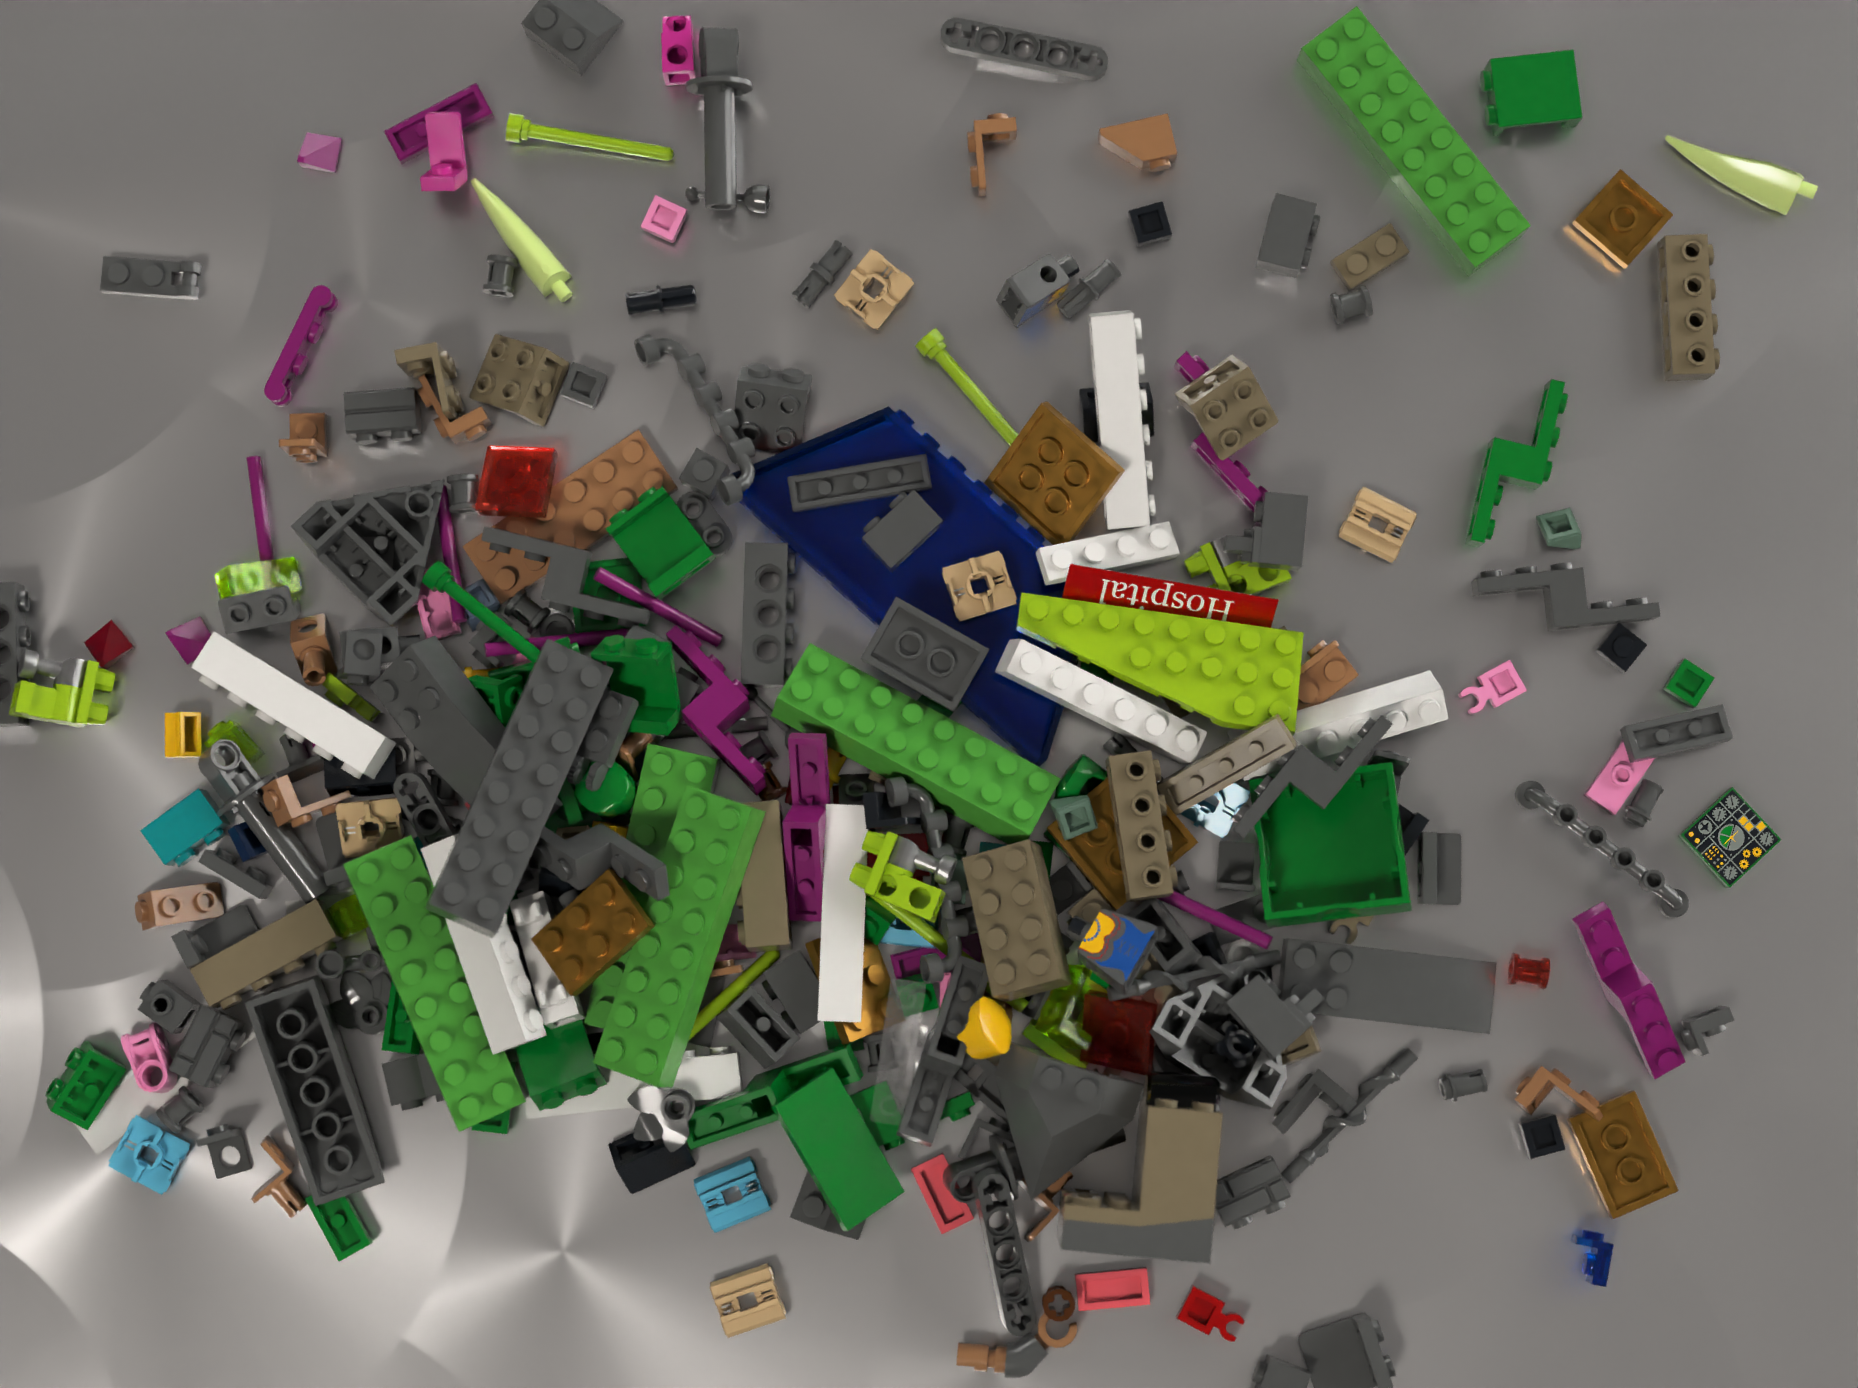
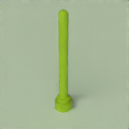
(521, 129)
(934, 347)
(734, 990)

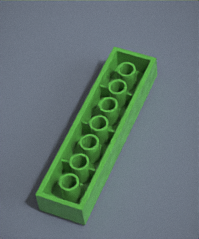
(1412, 141)
(913, 741)
(655, 808)
(676, 957)
(431, 983)

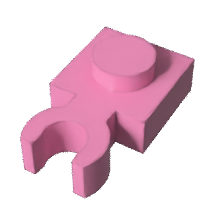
(1497, 686)

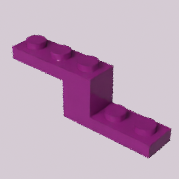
(1233, 474)
(717, 709)
(806, 825)
(1628, 990)

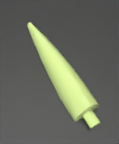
(1754, 179)
(525, 245)

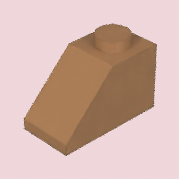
(1142, 142)

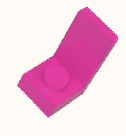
(445, 152)

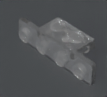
(898, 1050)

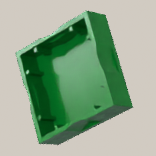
(1335, 858)

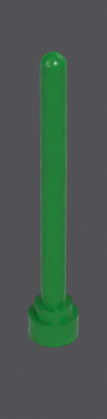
(440, 579)

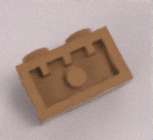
(1323, 674)

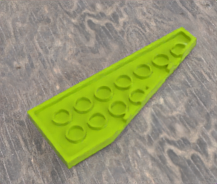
(1205, 665)

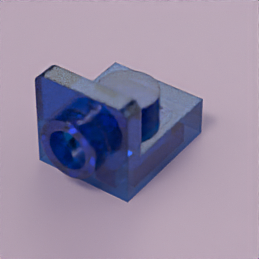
(1597, 1262)

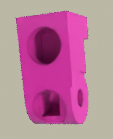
(677, 50)

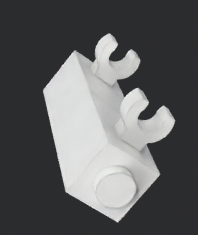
(531, 914)

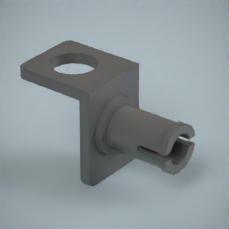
(300, 763)

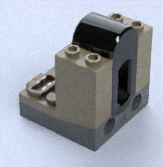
(1171, 1179)

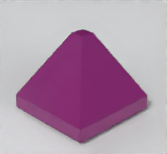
(319, 152)
(189, 638)

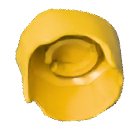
(987, 1030)

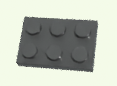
(925, 654)

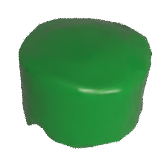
(1080, 778)
(613, 797)

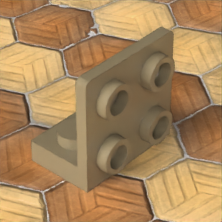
(427, 359)
(520, 379)
(1228, 406)

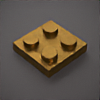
(1622, 219)

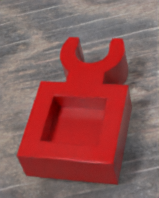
(1204, 1313)

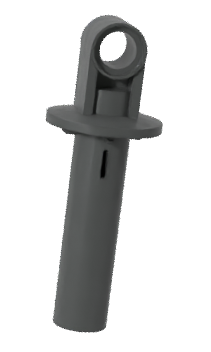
(719, 86)
(242, 793)
(1003, 1160)

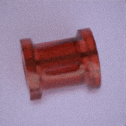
(1528, 971)

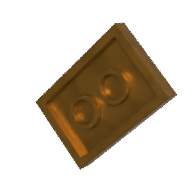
(592, 932)
(874, 992)
(1623, 1155)

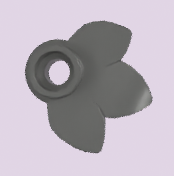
(359, 998)
(659, 1118)

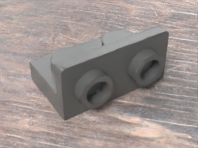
(258, 609)

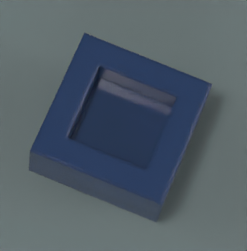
(246, 842)

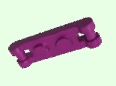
(293, 356)

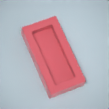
(943, 1206)
(1112, 1289)

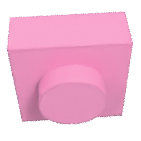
(664, 219)

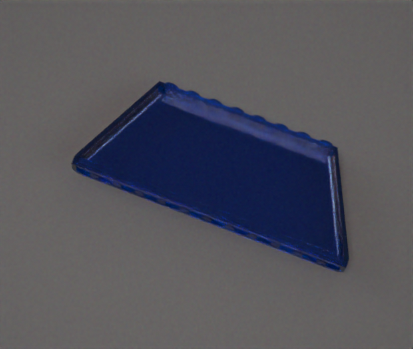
(971, 527)

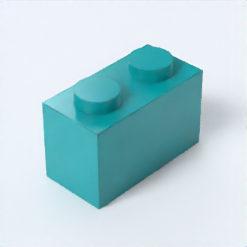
(186, 828)

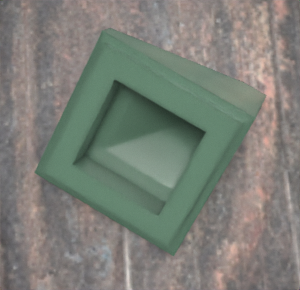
(1560, 529)
(1074, 815)

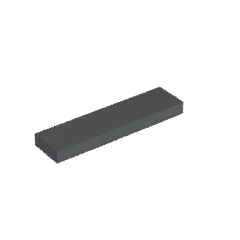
(859, 483)

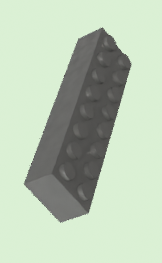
(519, 789)

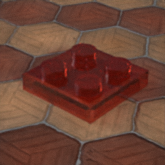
(516, 481)
(1119, 1032)

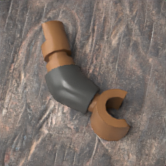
(1017, 1358)

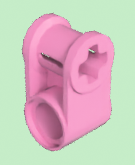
(147, 1052)

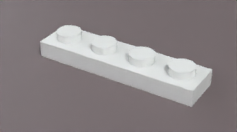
(1109, 551)

